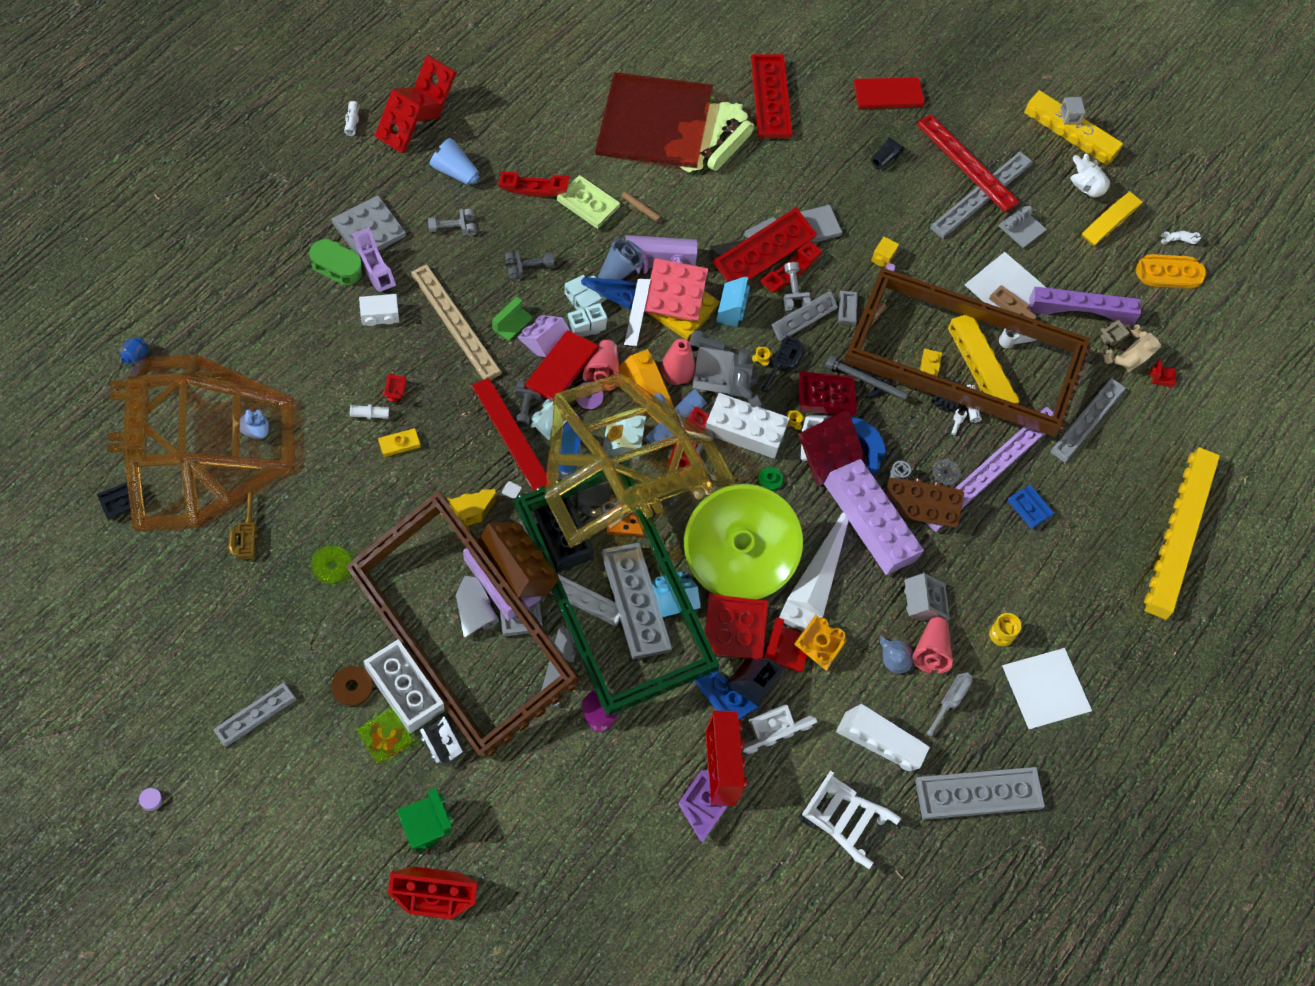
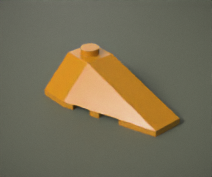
(644, 372)

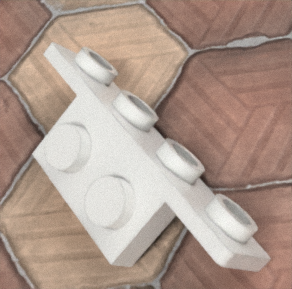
(775, 725)

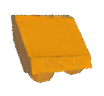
(821, 642)

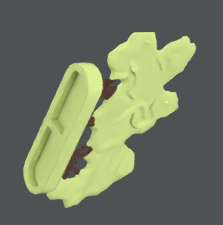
(716, 120)

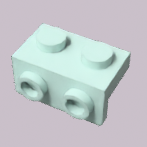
(543, 419)

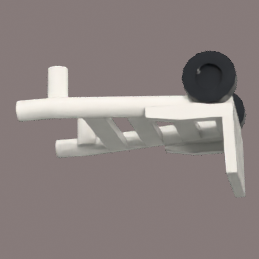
(813, 817)

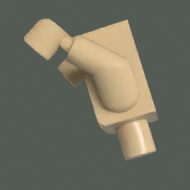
(1137, 352)

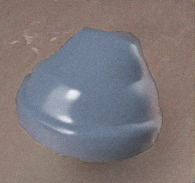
(896, 655)

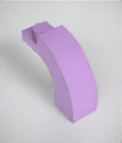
(374, 266)

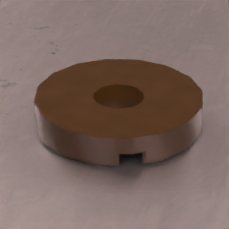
(349, 675)

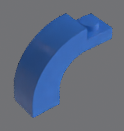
(871, 443)
(570, 445)

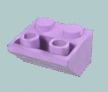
(543, 334)

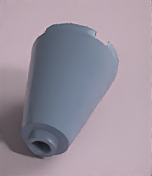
(621, 260)

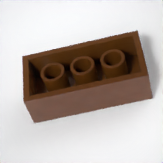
(518, 559)

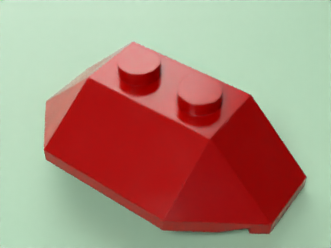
(432, 891)

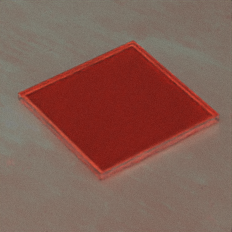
(654, 120)

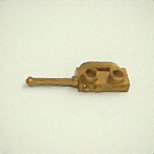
(247, 531)

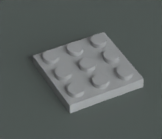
(369, 214)

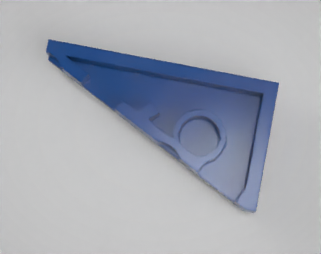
(616, 290)

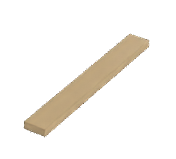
(456, 323)

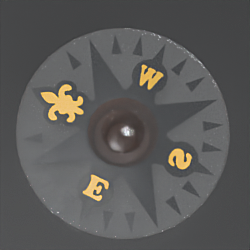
(946, 472)

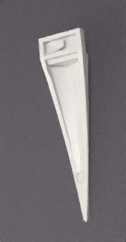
(813, 588)

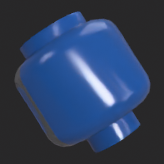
(133, 350)

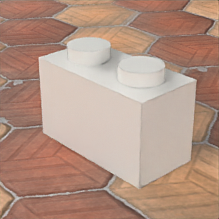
(379, 309)

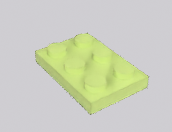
(588, 202)

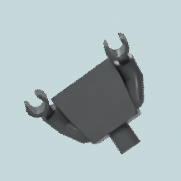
(741, 377)
(594, 500)

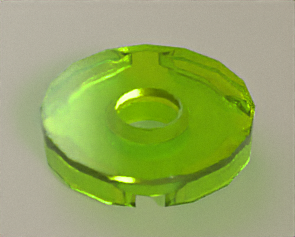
(328, 554)

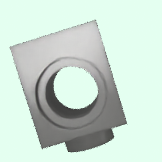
(1072, 110)

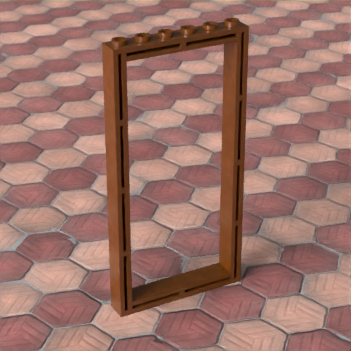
(956, 392)
(567, 681)

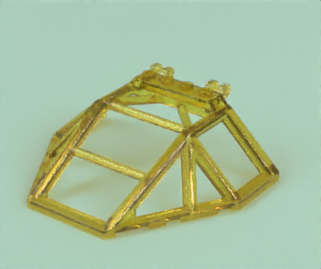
(650, 489)

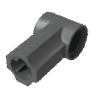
(700, 339)

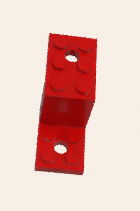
(415, 104)

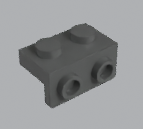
(442, 742)

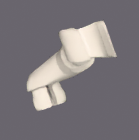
(1188, 237)

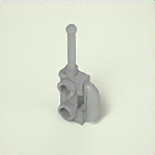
(953, 697)

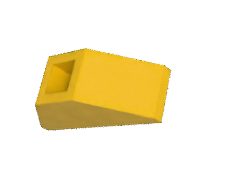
(474, 506)

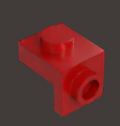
(394, 387)

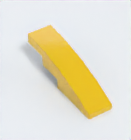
(1111, 218)

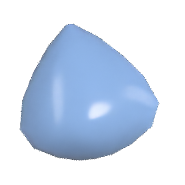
(254, 424)

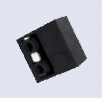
(756, 679)

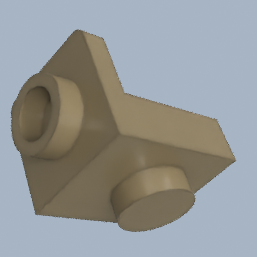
(1114, 333)

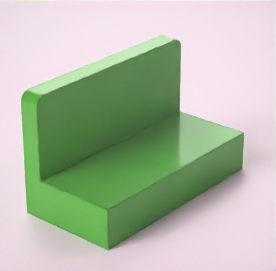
(511, 320)

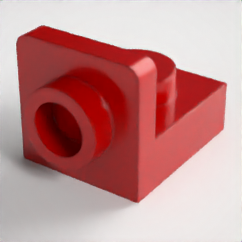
(1163, 375)

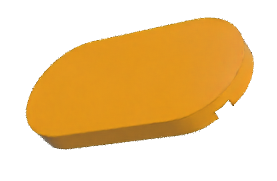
(1170, 271)

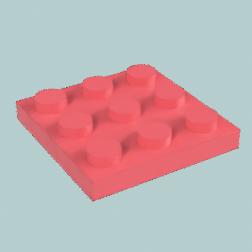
(676, 290)

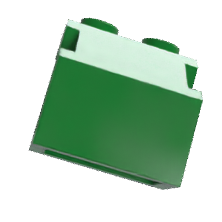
(426, 821)

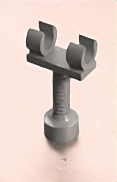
(467, 215)
(791, 269)

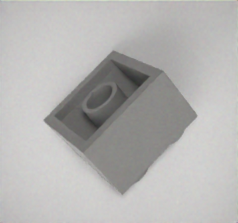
(926, 598)

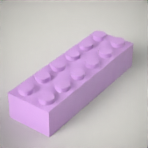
(873, 517)

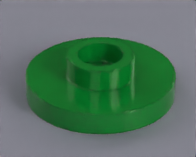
(770, 478)

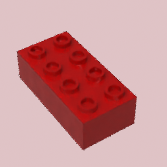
(725, 758)

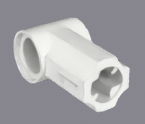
(1009, 338)

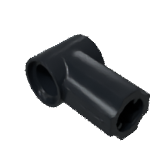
(889, 151)

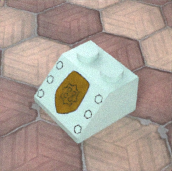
(624, 436)

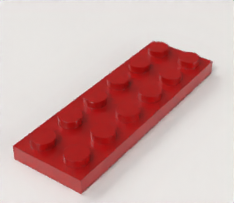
(771, 96)
(765, 247)

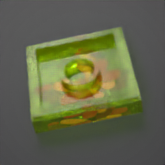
(384, 736)

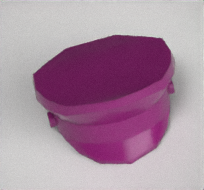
(594, 714)

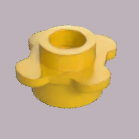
(762, 351)
(798, 417)

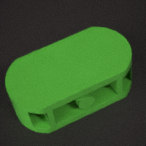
(336, 262)

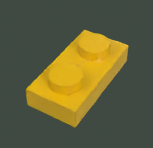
(930, 362)

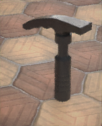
(878, 391)

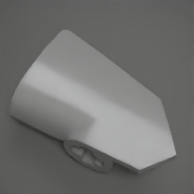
(474, 606)

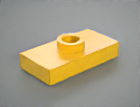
(399, 442)

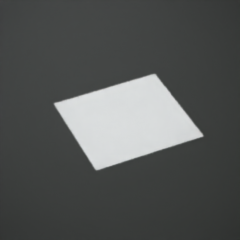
(1003, 272)
(1046, 688)

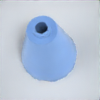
(454, 163)

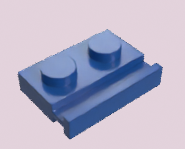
(1030, 506)

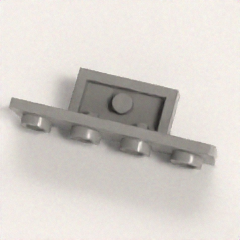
(566, 646)

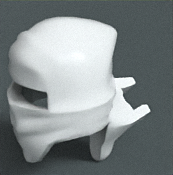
(1090, 177)

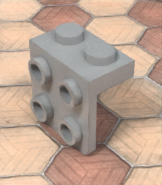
(712, 370)

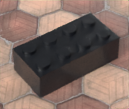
(556, 544)

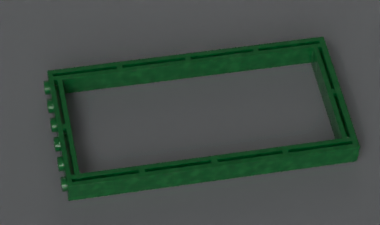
(612, 705)

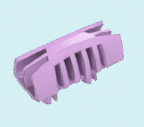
(663, 248)

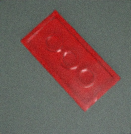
(888, 93)
(561, 365)

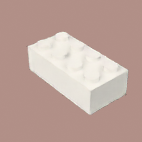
(747, 426)
(404, 686)

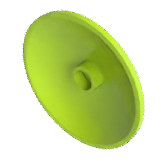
(743, 541)

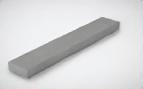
(1087, 420)

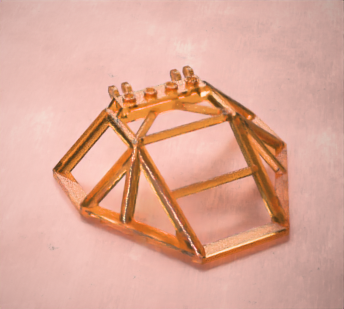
(137, 430)

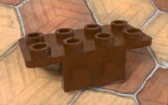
(926, 501)

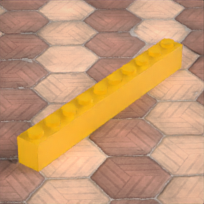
(1182, 533)

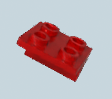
(783, 648)

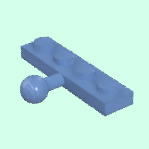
(684, 408)

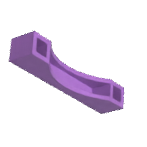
(1051, 300)

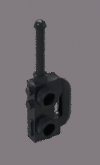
(782, 359)

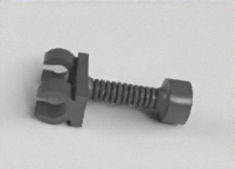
(515, 272)
(522, 419)

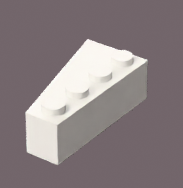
(882, 737)

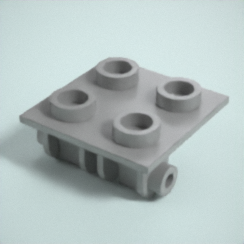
(1022, 226)

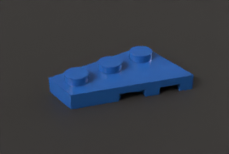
(723, 697)

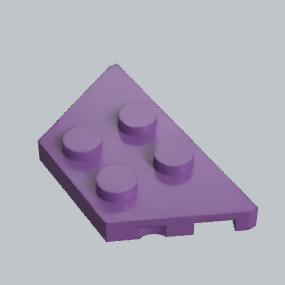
(698, 807)

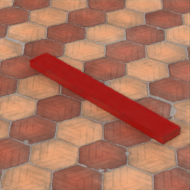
(968, 163)
(510, 434)

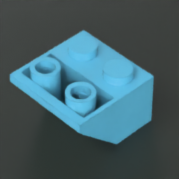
(733, 302)
(664, 598)

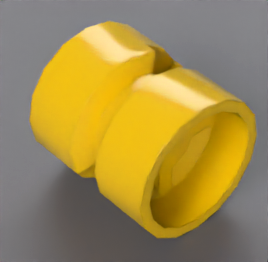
(1005, 629)

